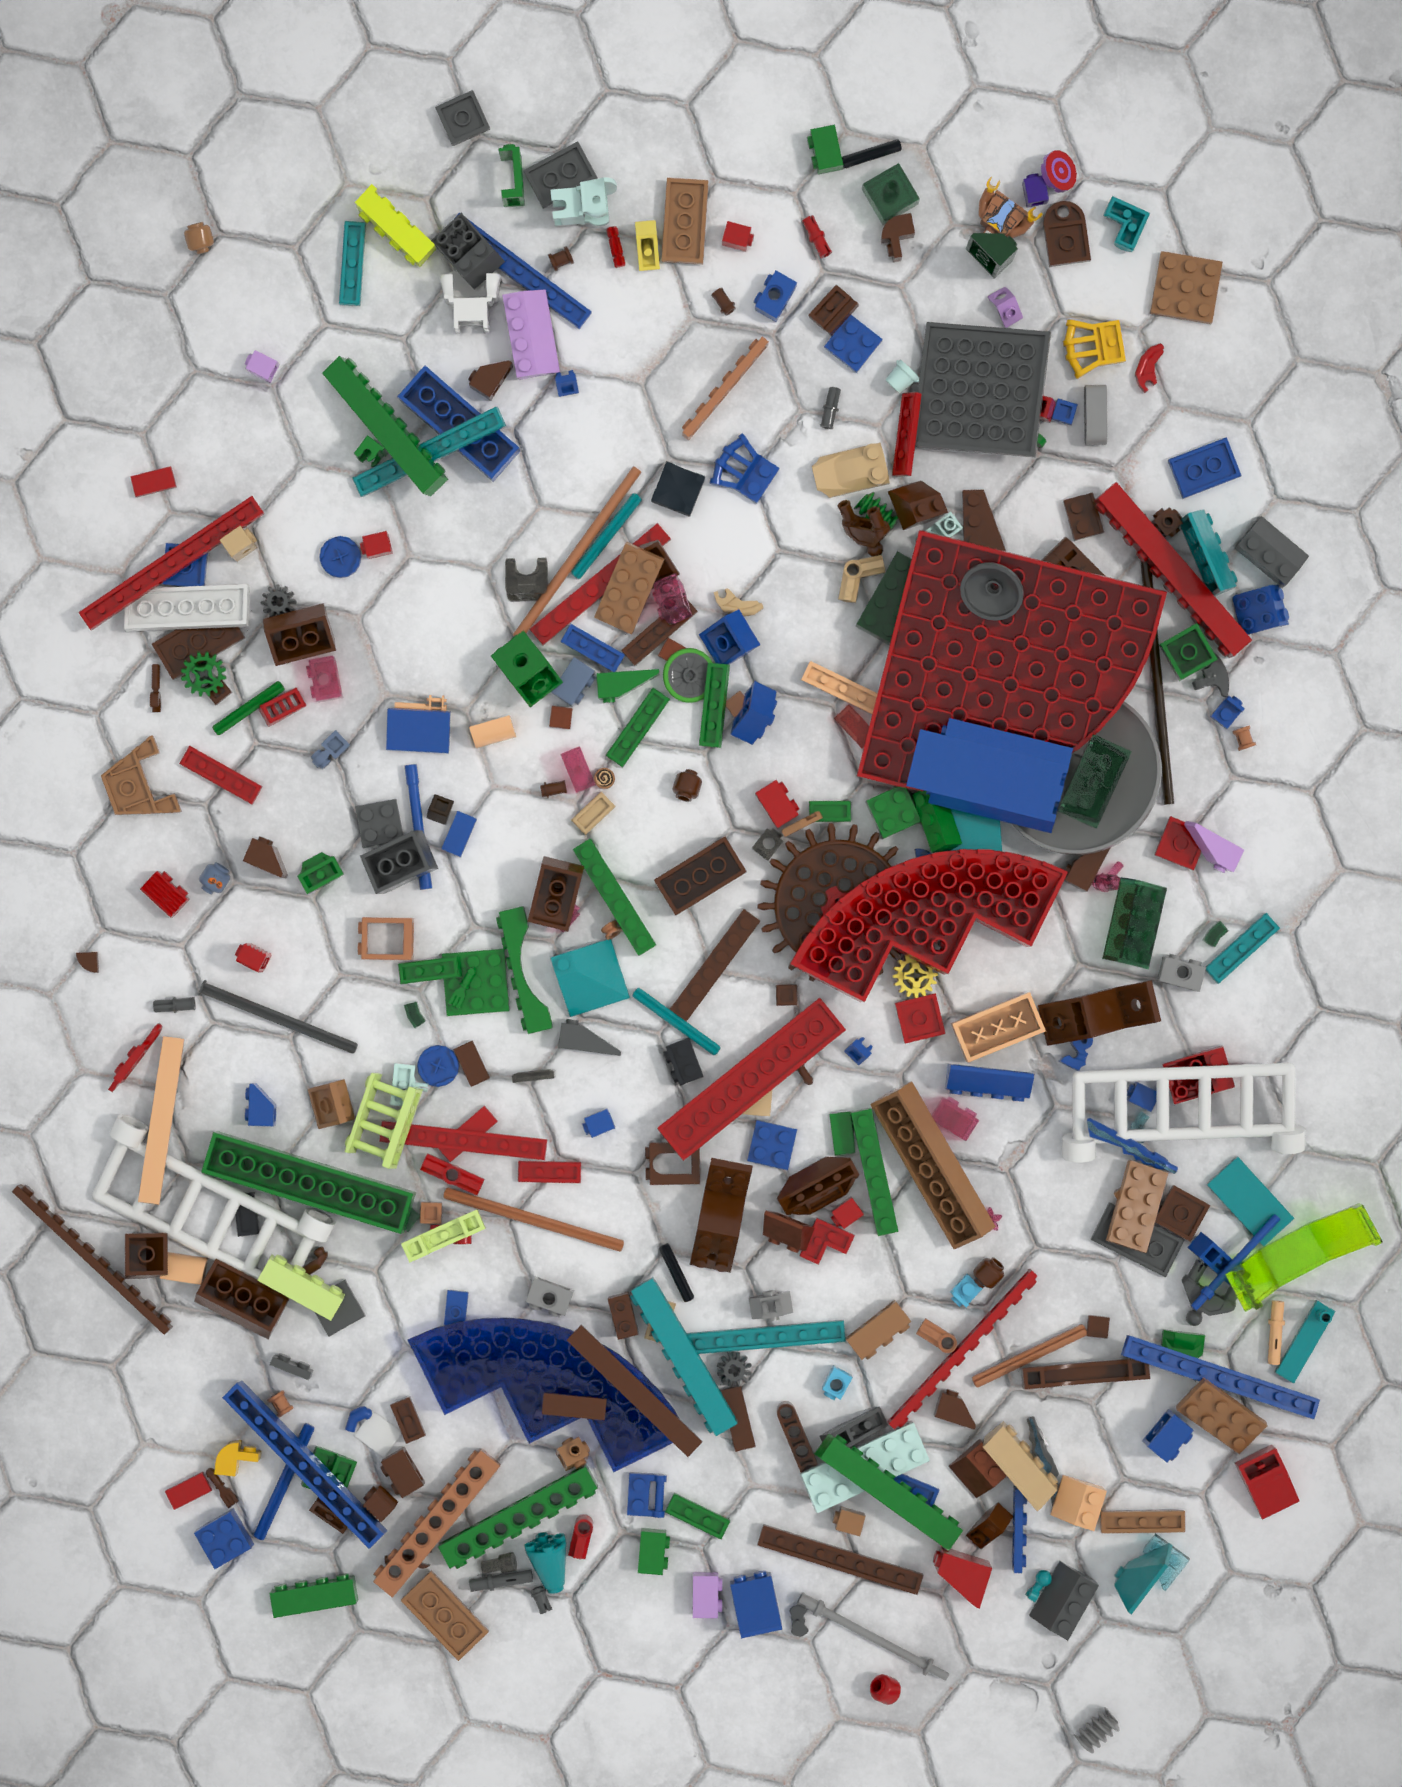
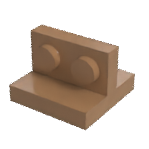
(331, 1104)

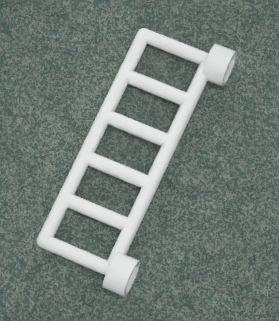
(130, 1135)
(1285, 1136)

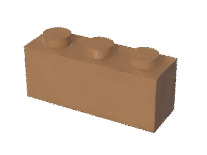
(878, 1330)

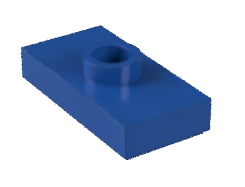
(456, 1306)

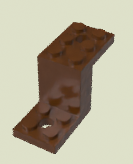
(1099, 1013)
(721, 1215)

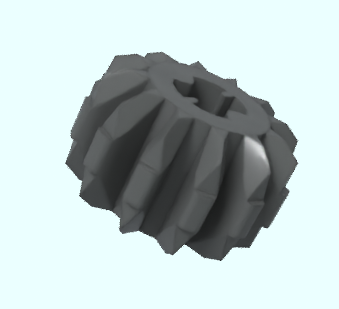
(281, 594)
(729, 1374)

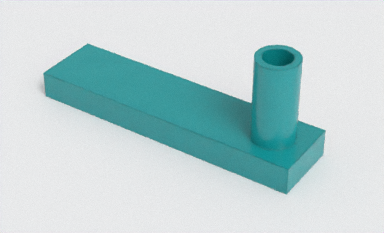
(1305, 1341)

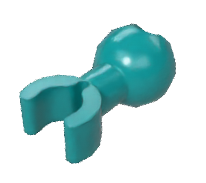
(1043, 1579)

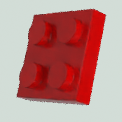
(1178, 845)
(920, 1018)

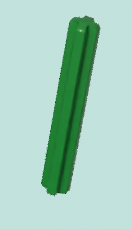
(248, 708)

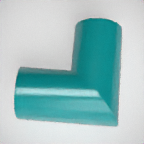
(1132, 220)

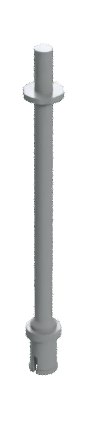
(819, 1608)

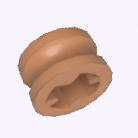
(611, 930)

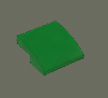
(338, 1464)

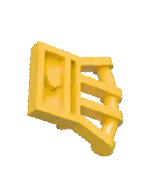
(1107, 342)

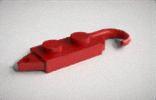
(135, 1055)

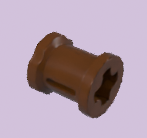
(560, 258)

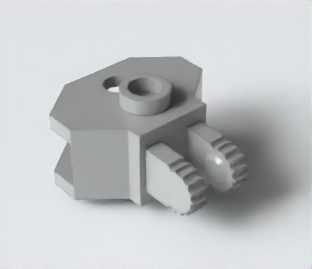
(770, 1305)

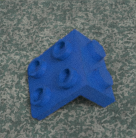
(1261, 609)

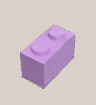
(706, 1594)

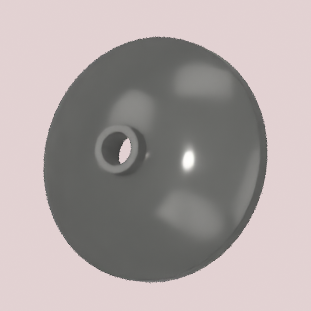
(990, 600)

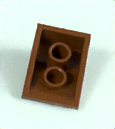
(555, 893)

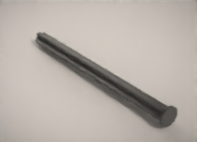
(277, 1017)

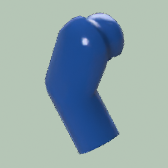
(357, 1415)

